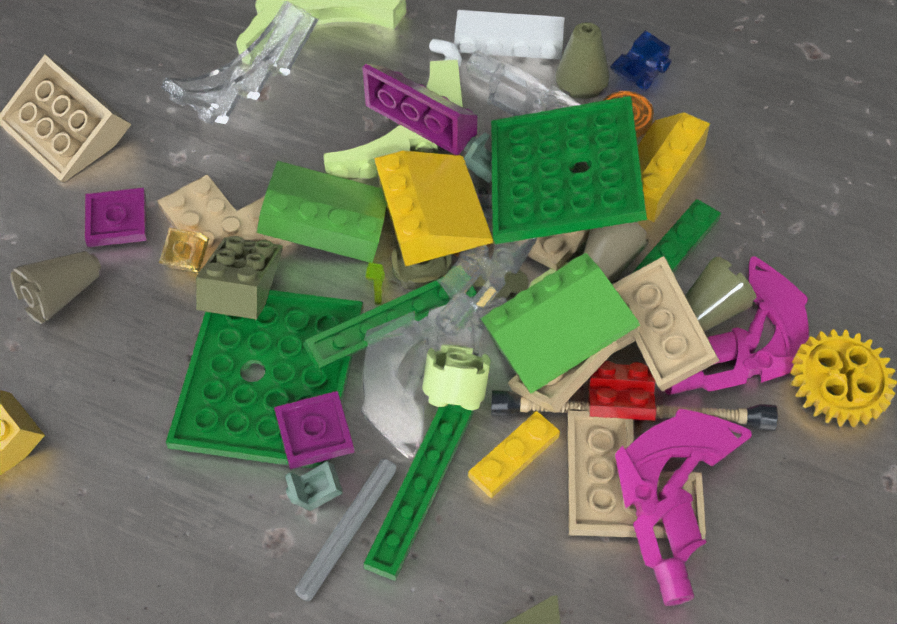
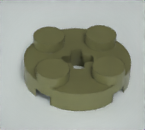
(419, 275)

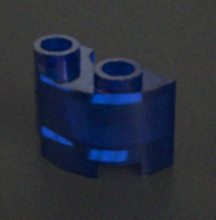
(643, 61)

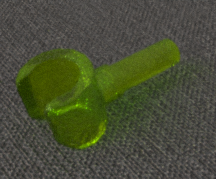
(376, 273)

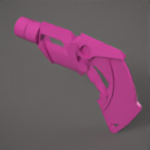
(785, 308)
(639, 466)

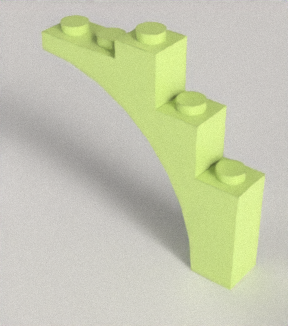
(379, 12)
(360, 161)

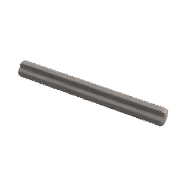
(345, 530)

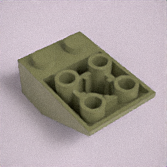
(237, 277)

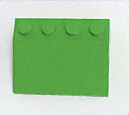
(323, 212)
(559, 322)

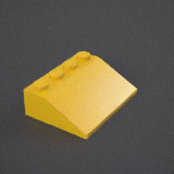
(431, 204)

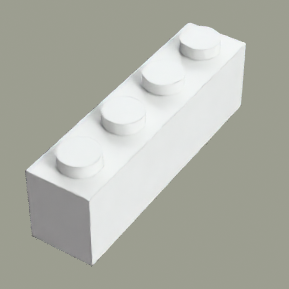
(509, 34)

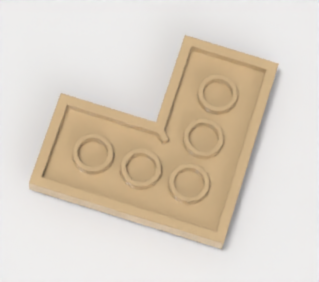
(206, 210)
(668, 328)
(594, 481)

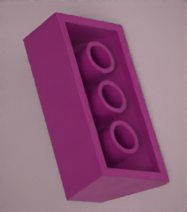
(418, 108)

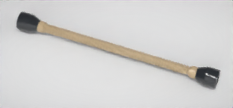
(758, 416)

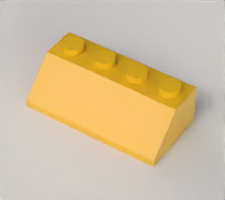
(667, 156)

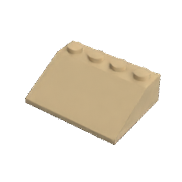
(61, 120)

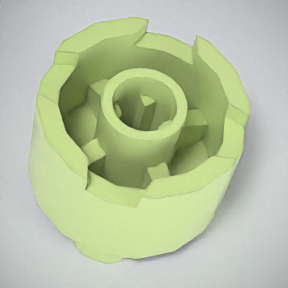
(456, 377)

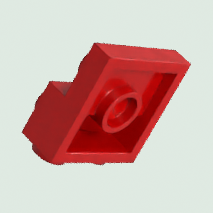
(622, 392)

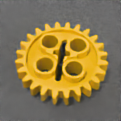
(837, 354)

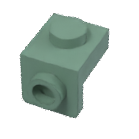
(479, 158)
(314, 486)

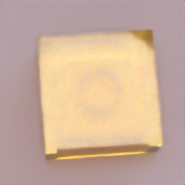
(184, 250)

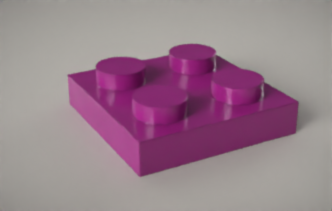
(115, 217)
(314, 430)

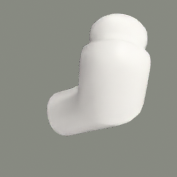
(446, 48)

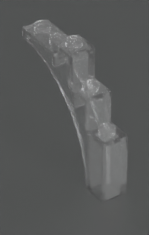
(245, 76)

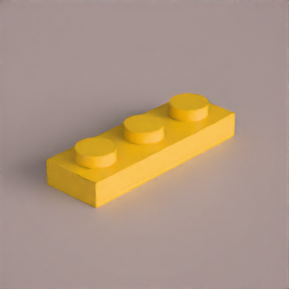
(513, 454)

